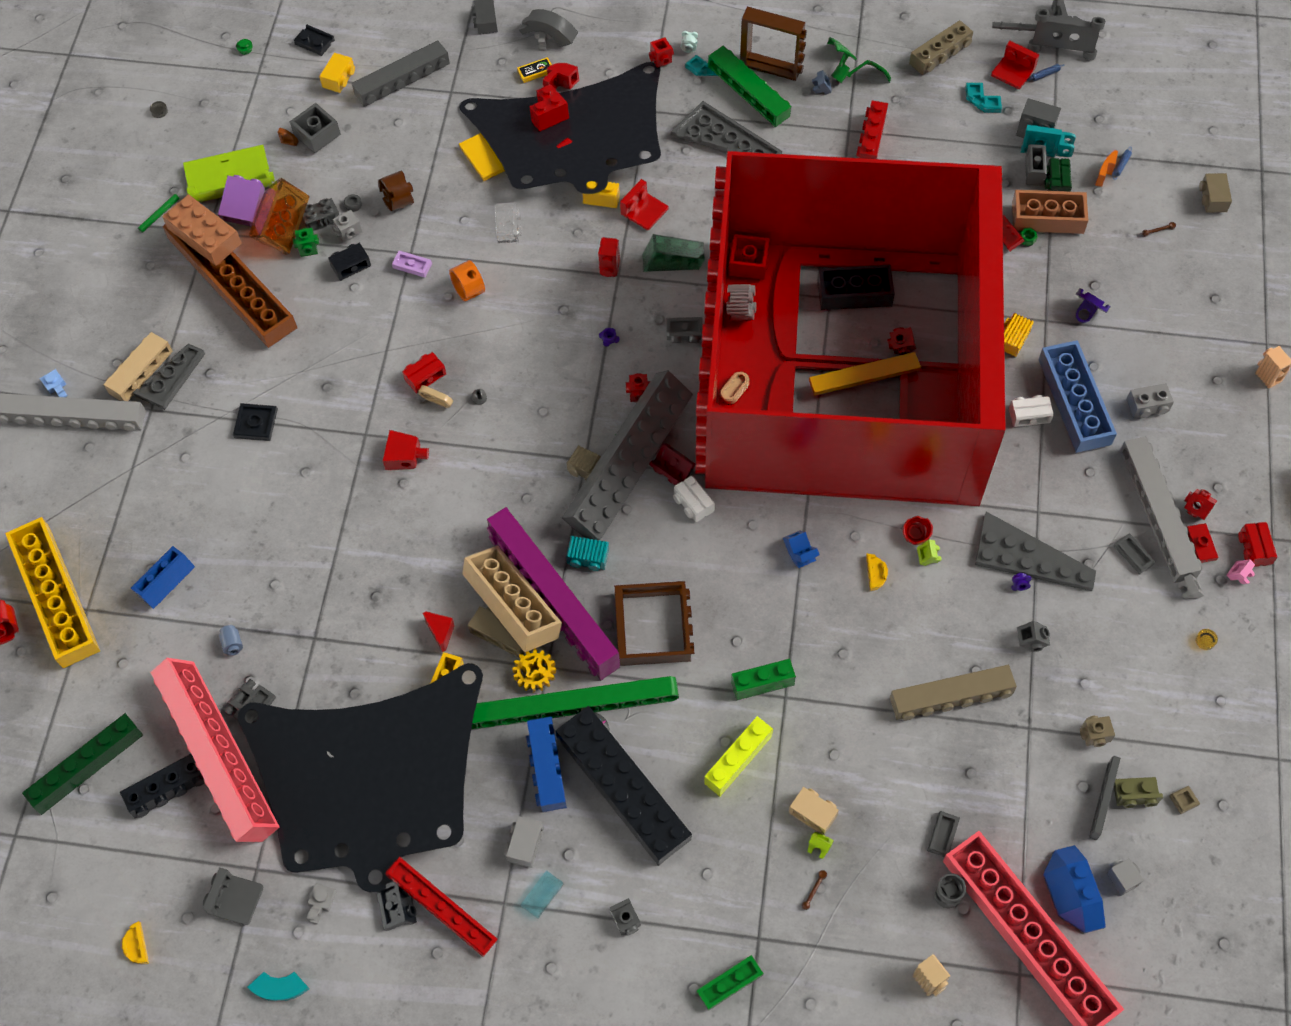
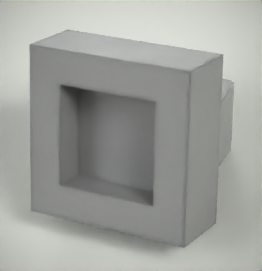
(1193, 587)

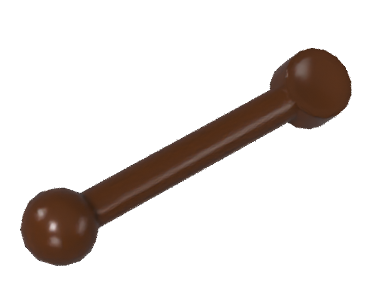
(1172, 225)
(822, 875)

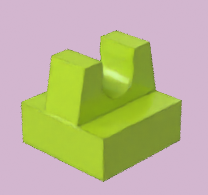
(928, 553)
(820, 841)

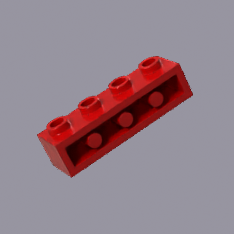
(873, 130)

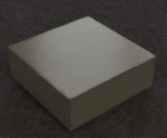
(1184, 799)

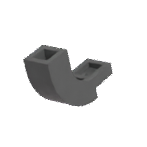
(550, 23)

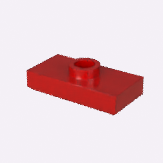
(1011, 237)
(1203, 543)

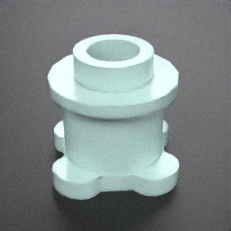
(689, 41)

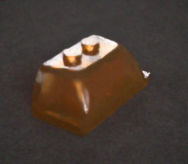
(279, 216)

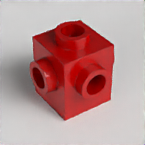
(661, 52)
(901, 340)
(636, 386)
(1204, 498)

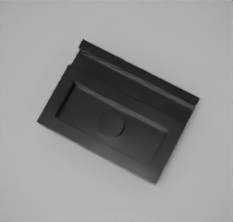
(314, 40)

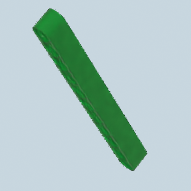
(574, 701)

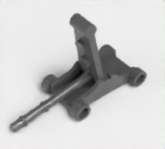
(1064, 26)

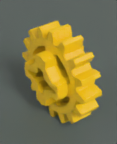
(537, 678)

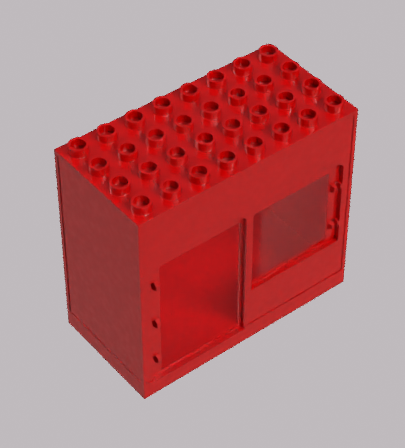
(849, 216)

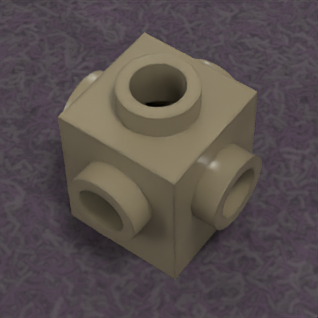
(1097, 731)

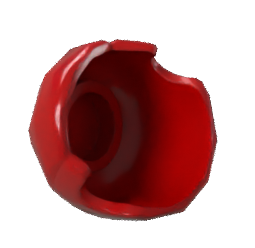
(917, 530)

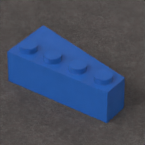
(546, 764)

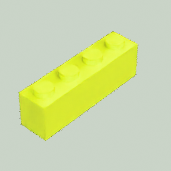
(738, 756)

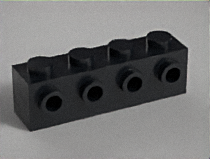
(162, 786)

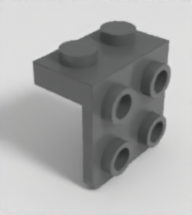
(684, 329)
(232, 897)

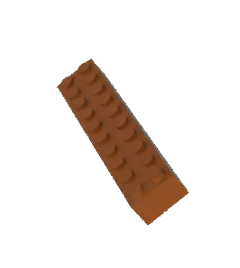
(242, 292)

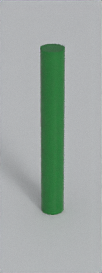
(158, 213)

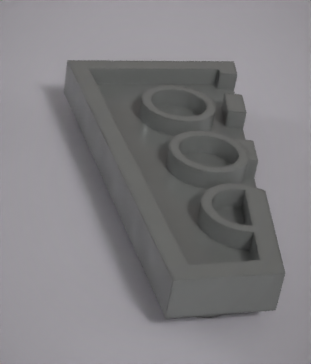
(170, 378)

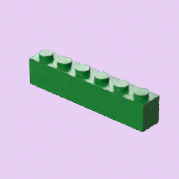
(749, 86)

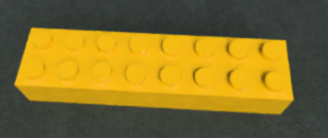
(52, 592)

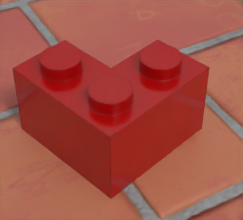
(550, 108)

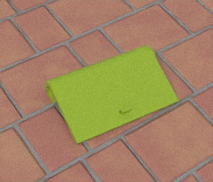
(208, 175)

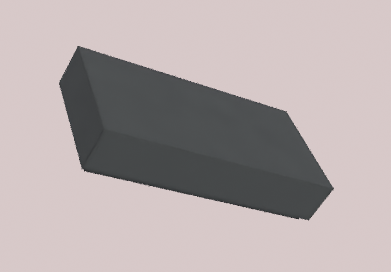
(1134, 553)
(943, 834)

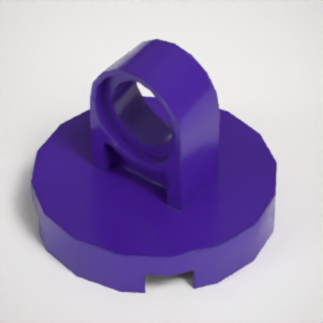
(1091, 304)

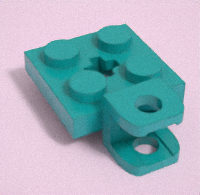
(1051, 138)

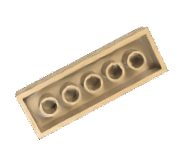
(511, 598)

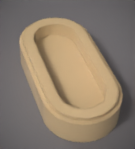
(734, 387)
(435, 396)

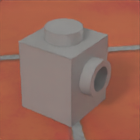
(1125, 875)

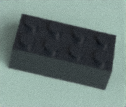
(855, 287)

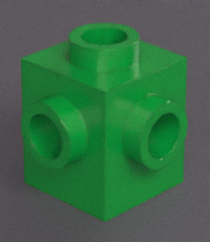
(306, 242)

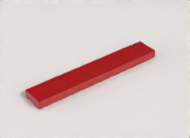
(441, 906)

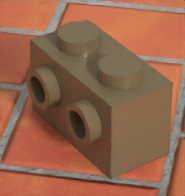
(1215, 192)

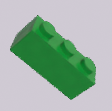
(763, 679)

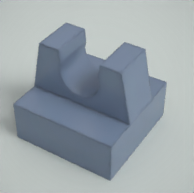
(822, 83)

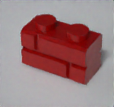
(609, 257)
(424, 371)
(1257, 544)

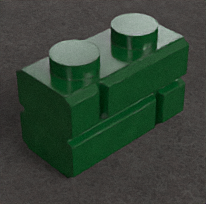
(1058, 175)

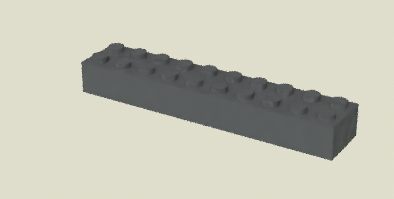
(627, 456)

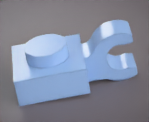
(54, 383)

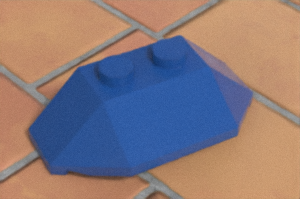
(1074, 890)

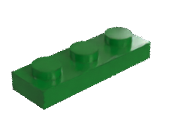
(729, 982)

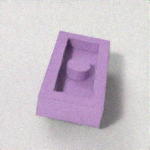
(411, 264)

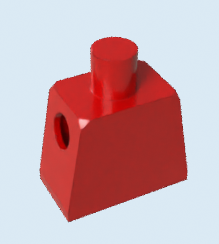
(403, 451)

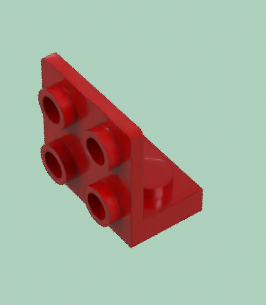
(1016, 65)
(642, 207)

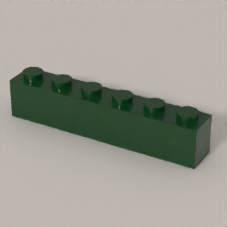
(82, 764)

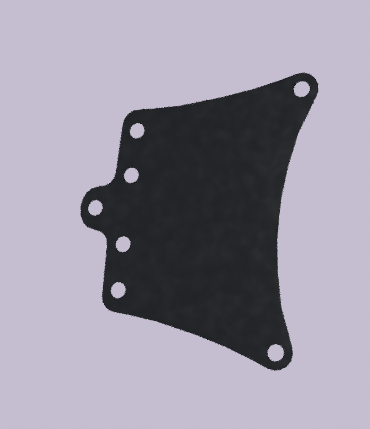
(603, 123)
(390, 774)

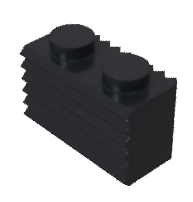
(349, 261)

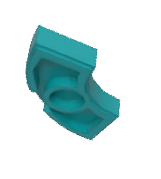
(278, 988)

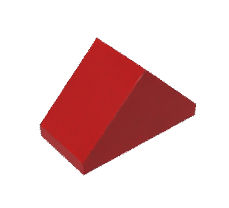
(440, 627)

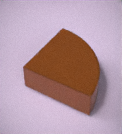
(287, 137)

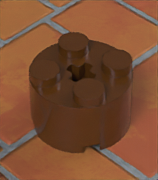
(396, 191)

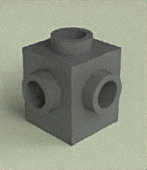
(1033, 636)

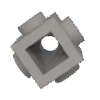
(346, 225)

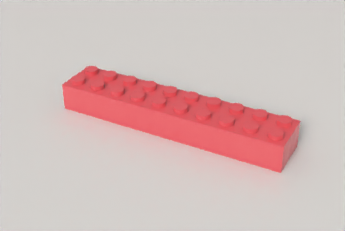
(214, 751)
(1032, 934)

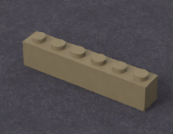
(953, 692)

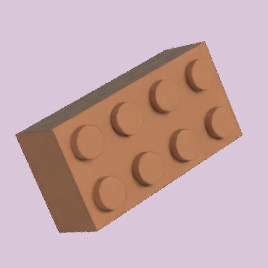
(1050, 211)
(202, 230)

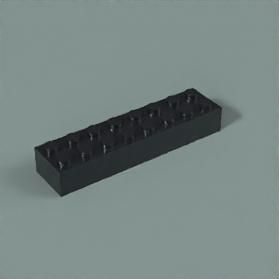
(623, 785)

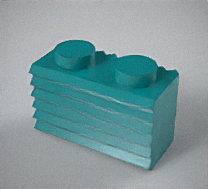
(587, 553)

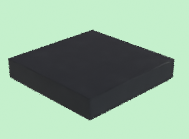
(255, 422)

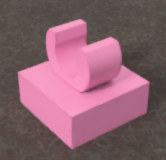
(1241, 570)

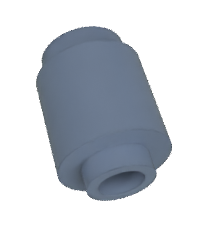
(230, 640)

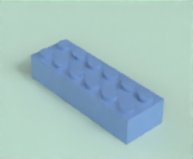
(1077, 396)

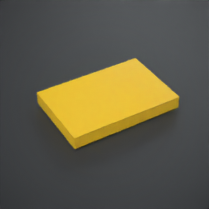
(481, 156)

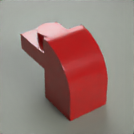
(561, 75)

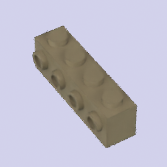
(941, 47)

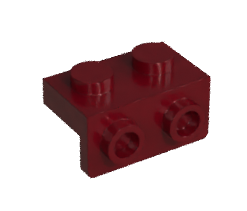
(672, 464)

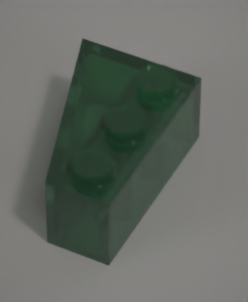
(672, 254)

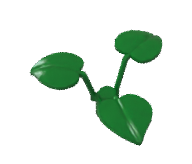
(843, 70)

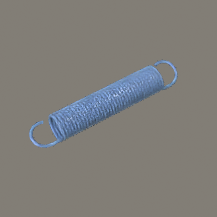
(1045, 72)
(1122, 162)

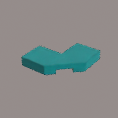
(699, 67)
(976, 96)

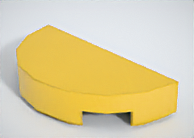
(877, 571)
(134, 944)

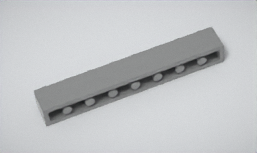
(71, 412)
(1160, 509)

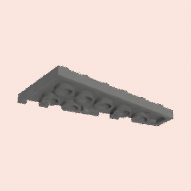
(716, 130)
(1016, 552)

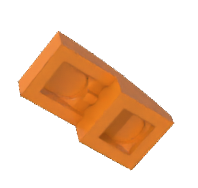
(1107, 168)

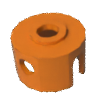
(467, 280)

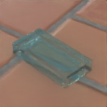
(542, 894)

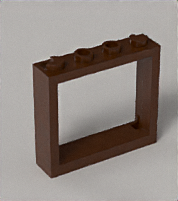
(765, 63)
(652, 590)

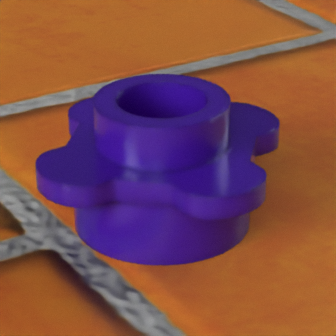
(609, 332)
(1021, 582)

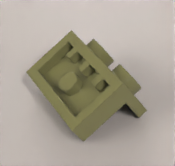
(1137, 791)

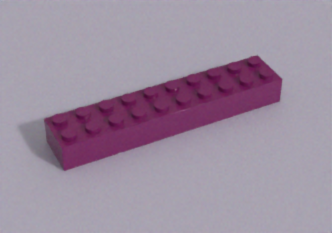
(576, 622)

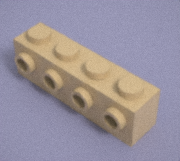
(138, 367)

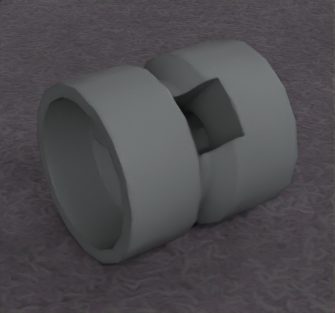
(950, 890)

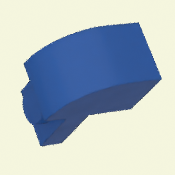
(800, 548)

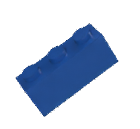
(163, 577)

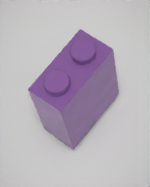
(241, 200)

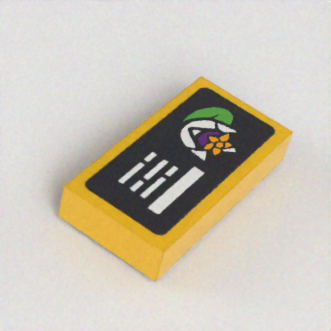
(534, 70)

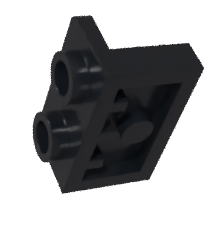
(396, 907)

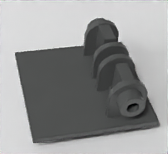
(318, 211)

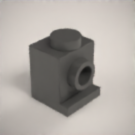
(625, 926)

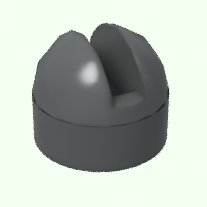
(475, 397)

